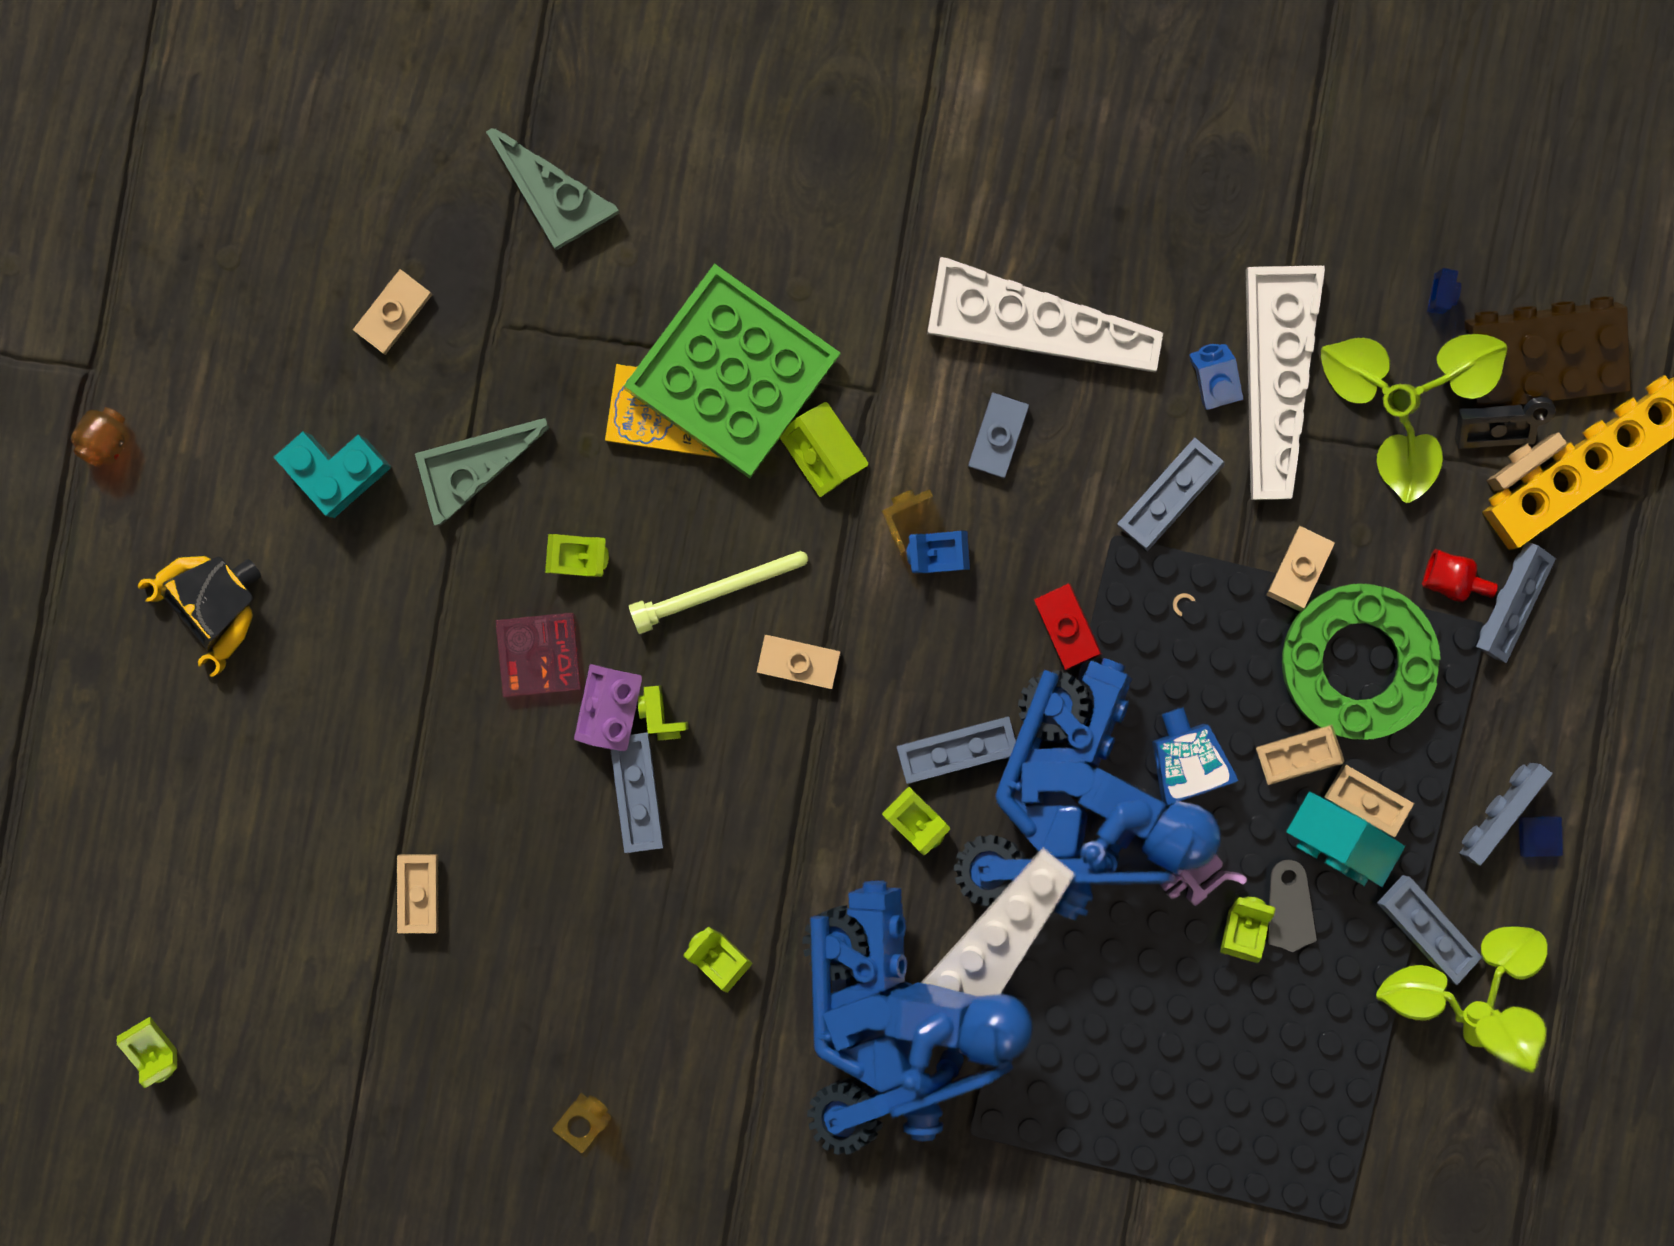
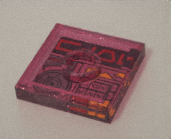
(538, 654)

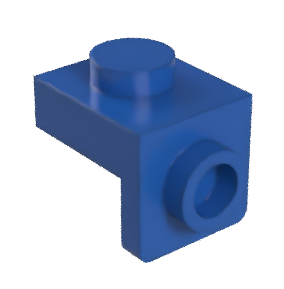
(1217, 375)
(938, 552)

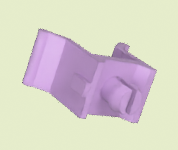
(1195, 877)

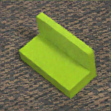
(823, 448)

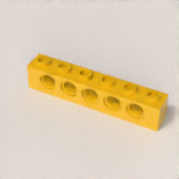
(1506, 510)

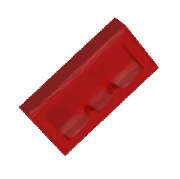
(1068, 626)

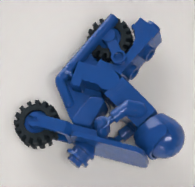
(1039, 800)
(888, 1026)

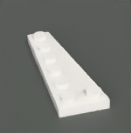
(1006, 314)
(1280, 342)
(1001, 936)

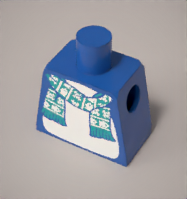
(1189, 759)

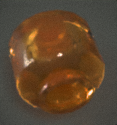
(100, 437)

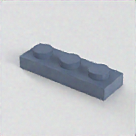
(1171, 494)
(1515, 602)
(956, 750)
(637, 795)
(1504, 812)
(1429, 929)

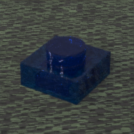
(1444, 291)
(1541, 836)

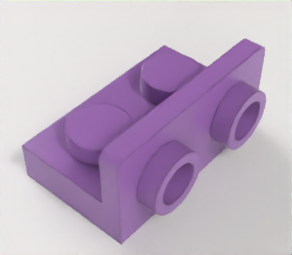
(608, 708)

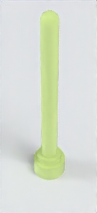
(648, 614)

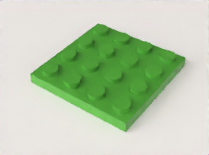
(731, 371)

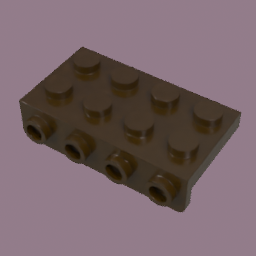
(1558, 351)

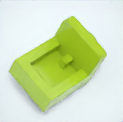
(576, 555)
(652, 708)
(917, 821)
(1247, 928)
(717, 958)
(149, 1052)

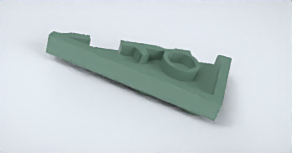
(559, 202)
(463, 468)

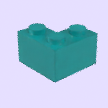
(332, 480)
(1347, 840)

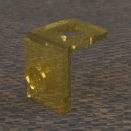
(901, 503)
(591, 1110)

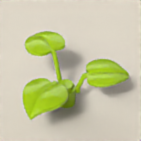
(1356, 371)
(1510, 1035)

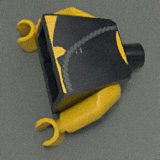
(209, 601)

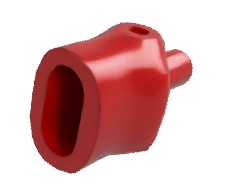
(1455, 577)

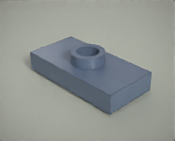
(998, 435)

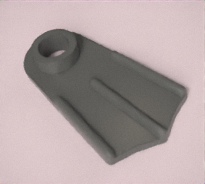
(1293, 918)

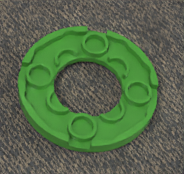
(1416, 655)

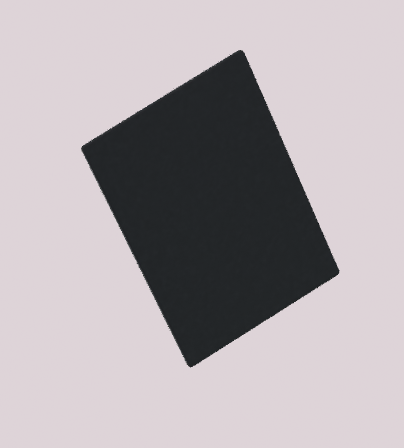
(1144, 1033)

